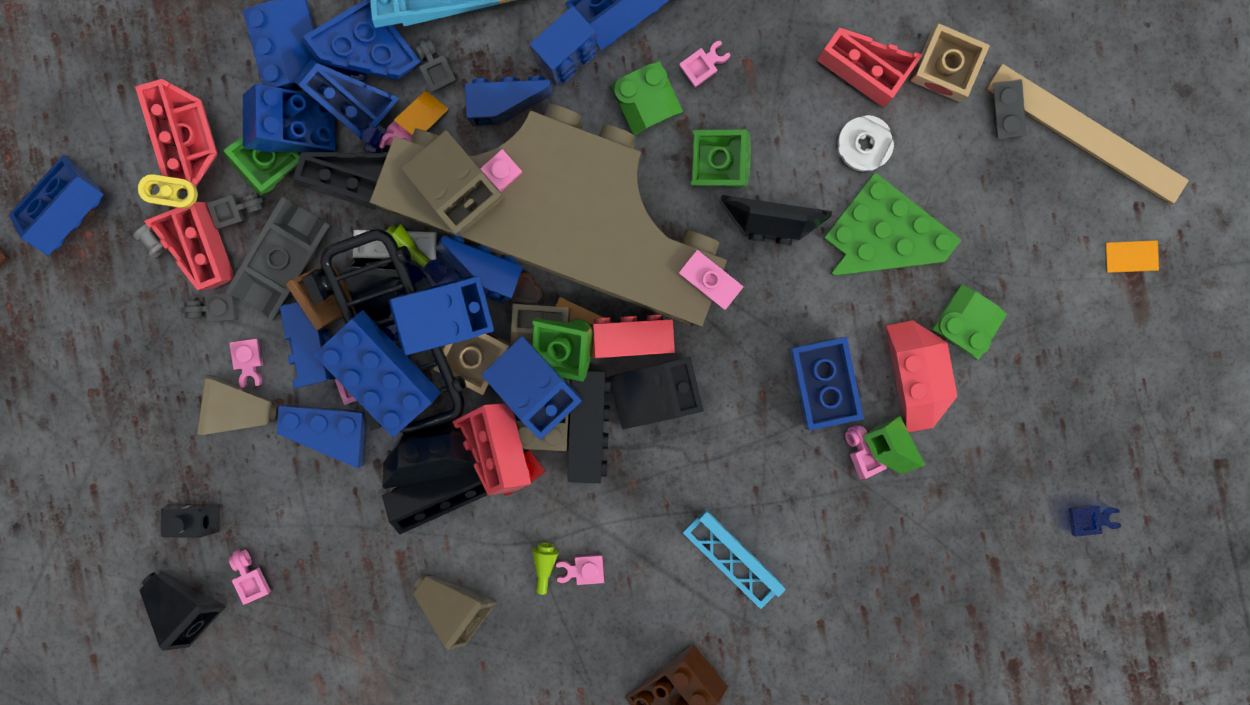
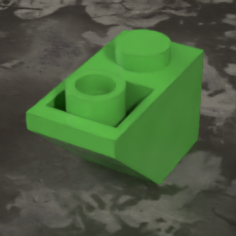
(894, 446)

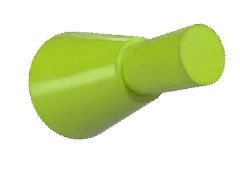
(403, 239)
(544, 560)

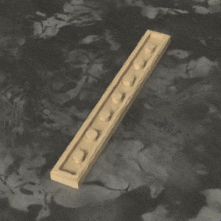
(1095, 139)

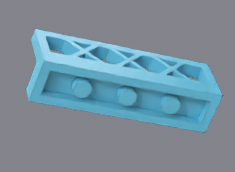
(741, 552)

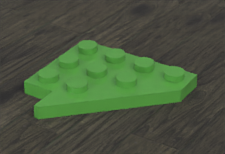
(887, 232)

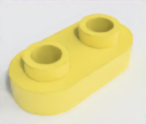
(169, 191)

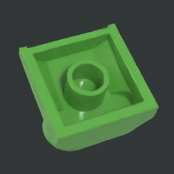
(646, 97)
(721, 158)
(260, 168)
(969, 322)
(564, 346)

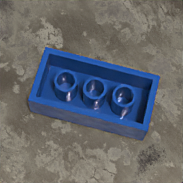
(377, 373)

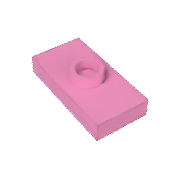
(711, 280)

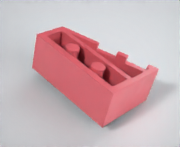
(868, 65)
(194, 244)
(632, 337)
(496, 448)

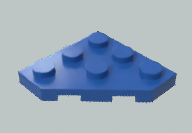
(356, 45)

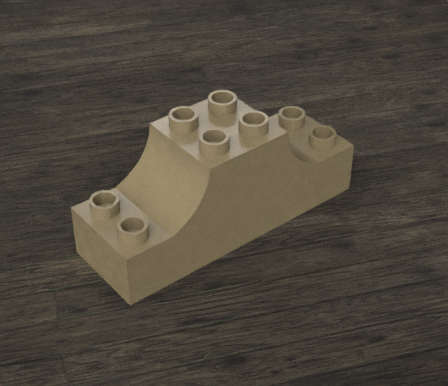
(569, 213)

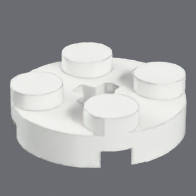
(879, 137)

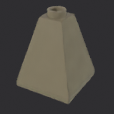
(231, 408)
(451, 609)

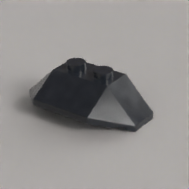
(772, 220)
(427, 456)

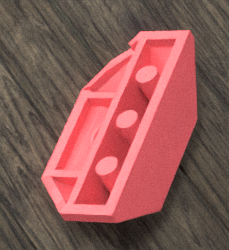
(177, 130)
(921, 374)

